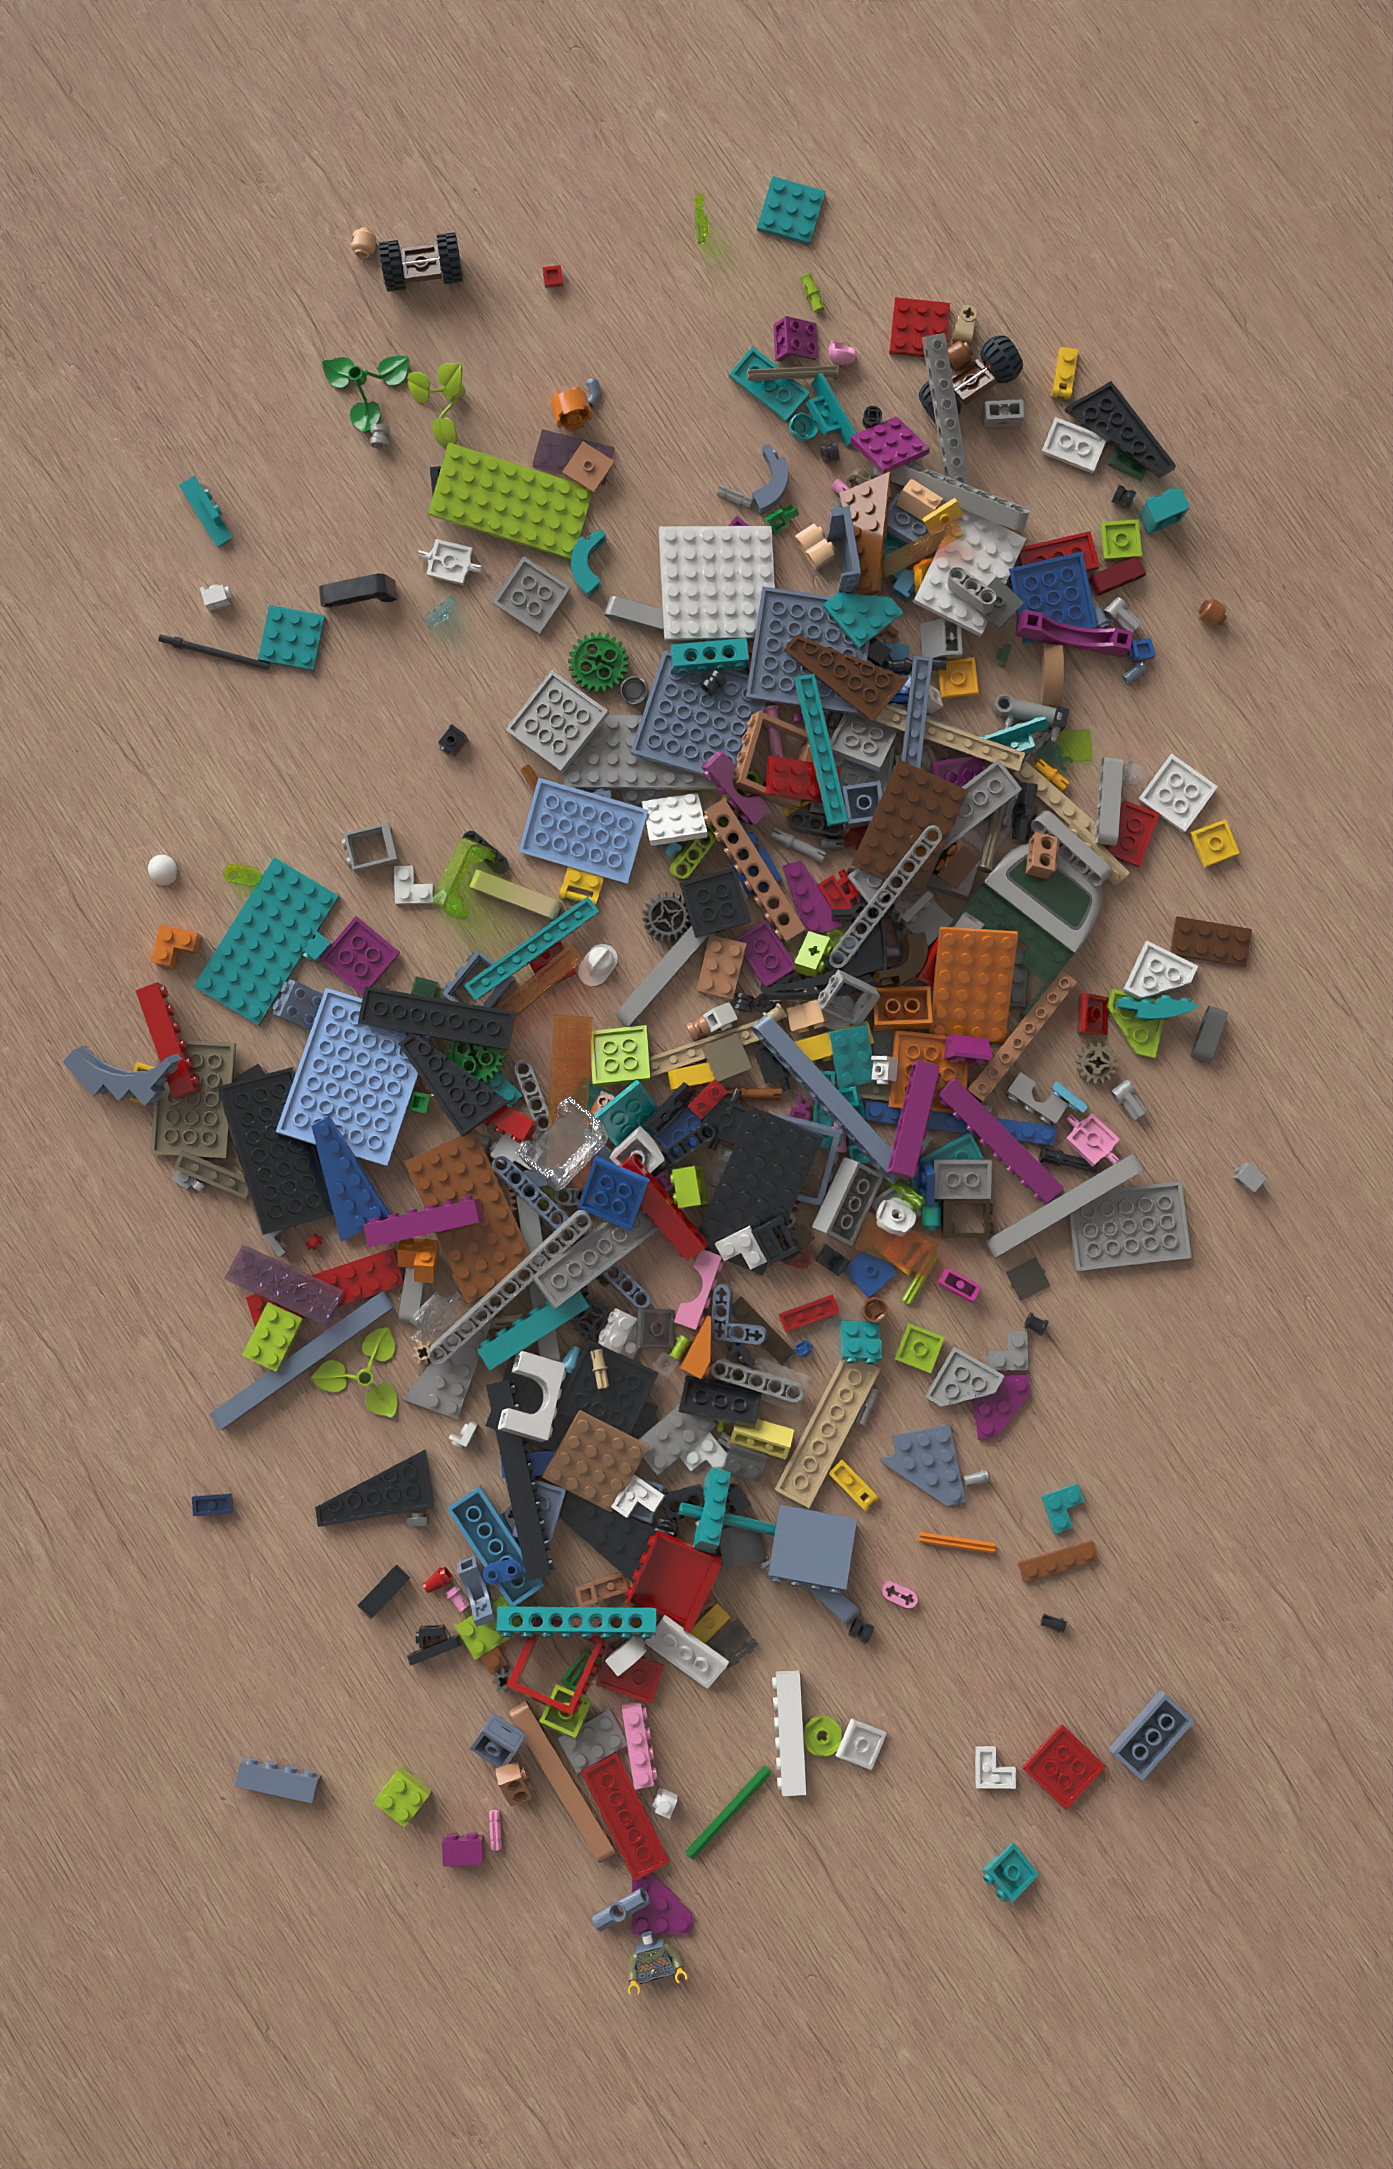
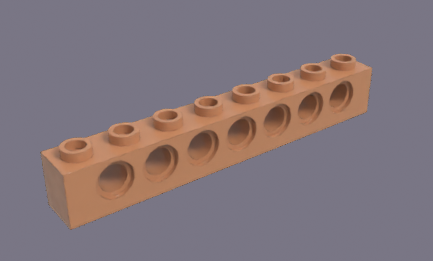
(794, 924)
(1021, 1036)

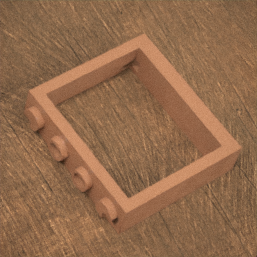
(745, 755)

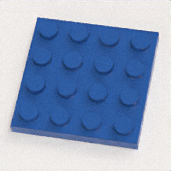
(1056, 589)

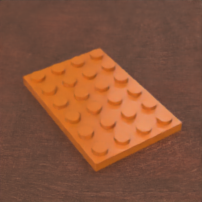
(973, 982)

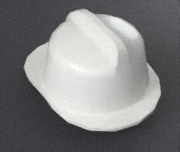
(597, 965)

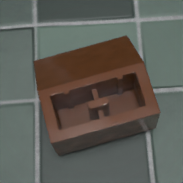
(955, 864)

